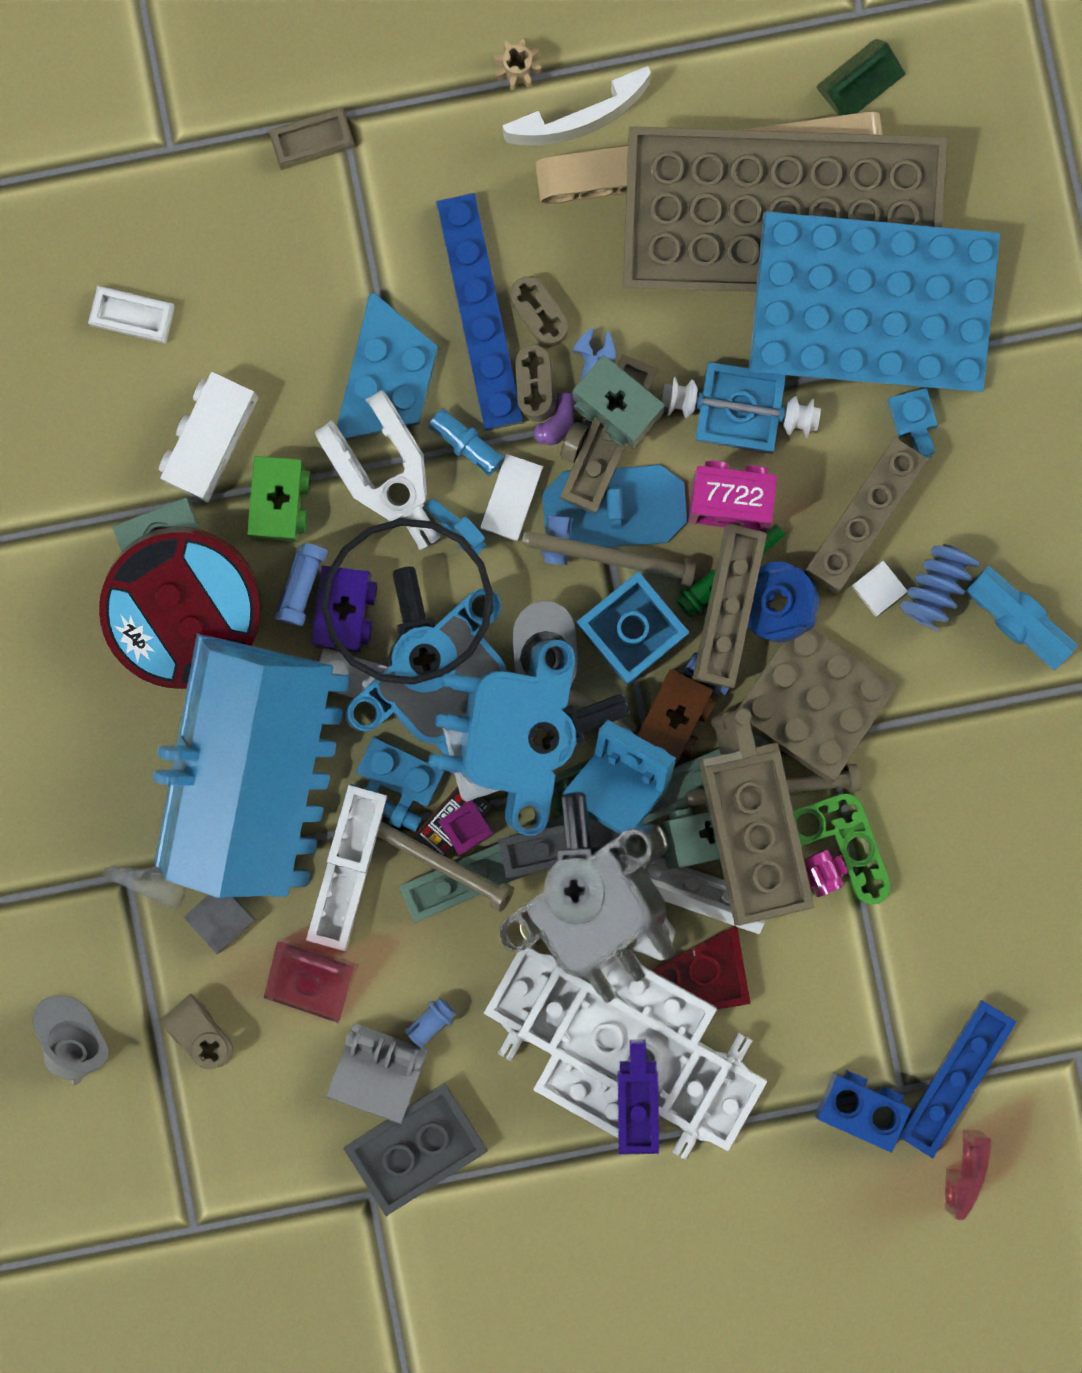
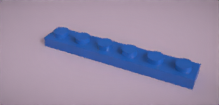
(479, 312)

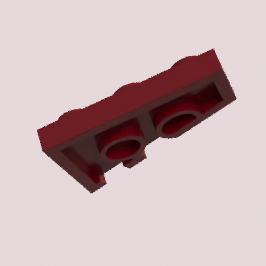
(711, 970)

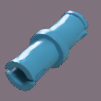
(466, 442)

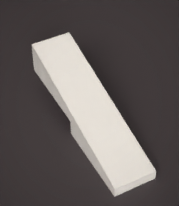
(347, 868)

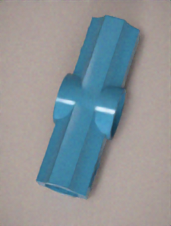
(1021, 618)

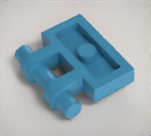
(402, 774)

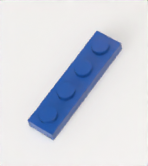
(956, 1078)

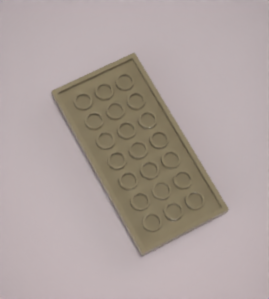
(704, 191)

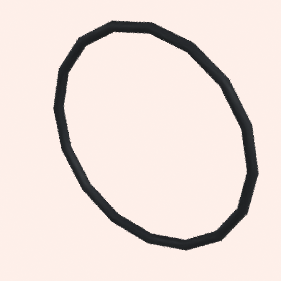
(382, 527)

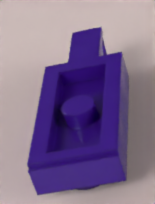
(638, 1103)

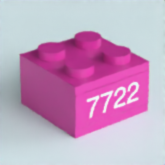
(732, 496)

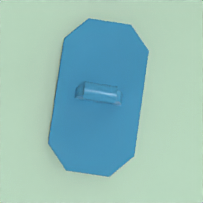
(638, 508)

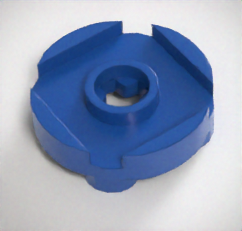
(798, 613)

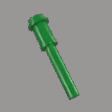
(699, 594)

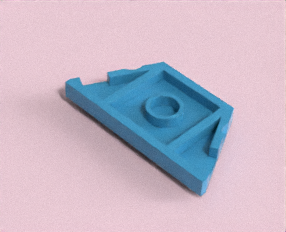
(387, 358)

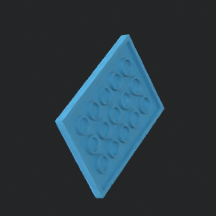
(873, 301)

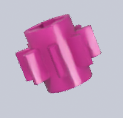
(825, 872)

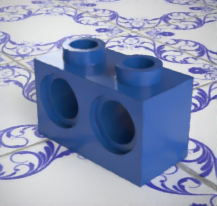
(859, 1118)

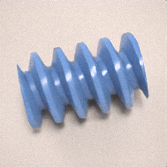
(938, 585)

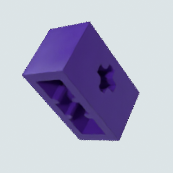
(361, 592)

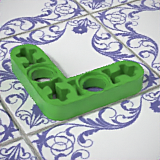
(842, 834)

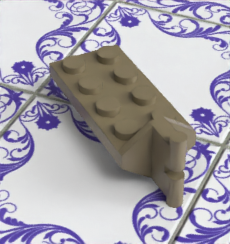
(754, 824)

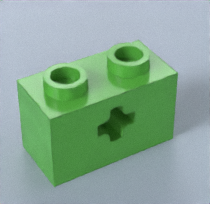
(269, 478)

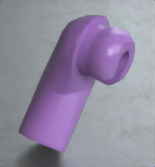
(557, 427)

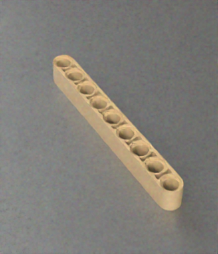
(605, 170)

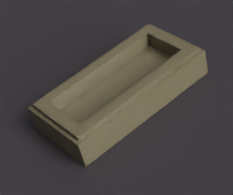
(311, 138)

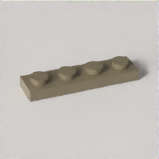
(599, 453)
(729, 606)

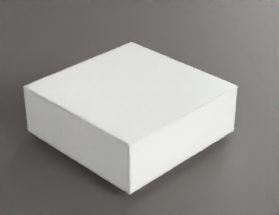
(879, 588)

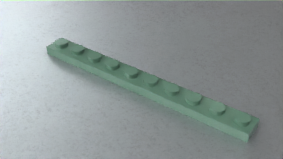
(439, 892)

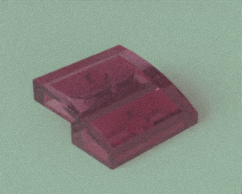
(964, 1185)

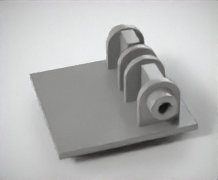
(377, 1073)

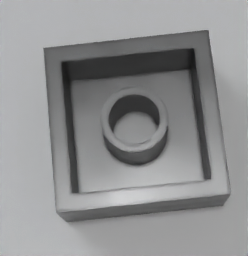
(219, 920)

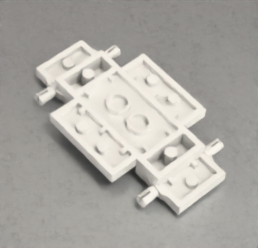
(562, 1013)

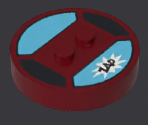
(169, 591)

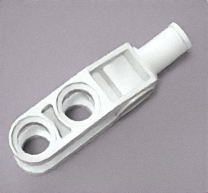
(360, 484)

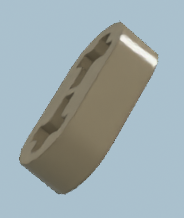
(546, 306)
(544, 382)

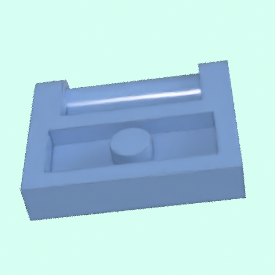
(299, 584)

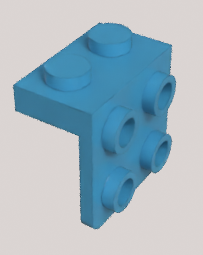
(623, 778)

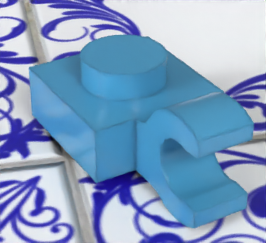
(912, 417)

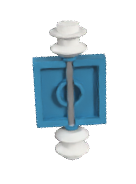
(740, 408)

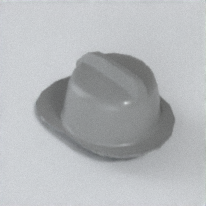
(538, 623)
(69, 1038)

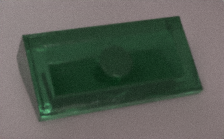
(861, 78)

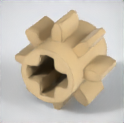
(513, 73)

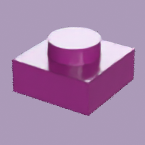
(465, 827)

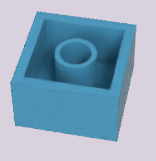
(632, 628)

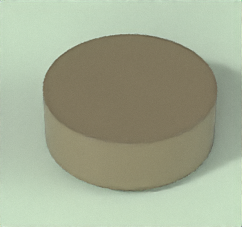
(573, 442)

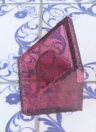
(310, 980)

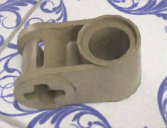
(192, 1027)

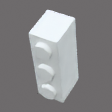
(207, 436)

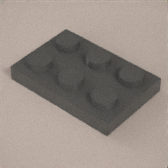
(416, 1155)

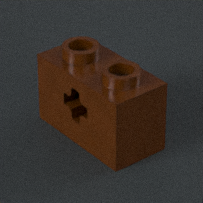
(674, 693)

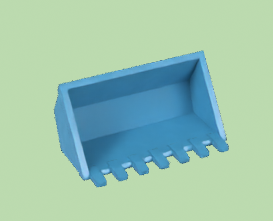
(245, 770)

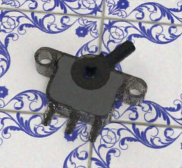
(607, 918)

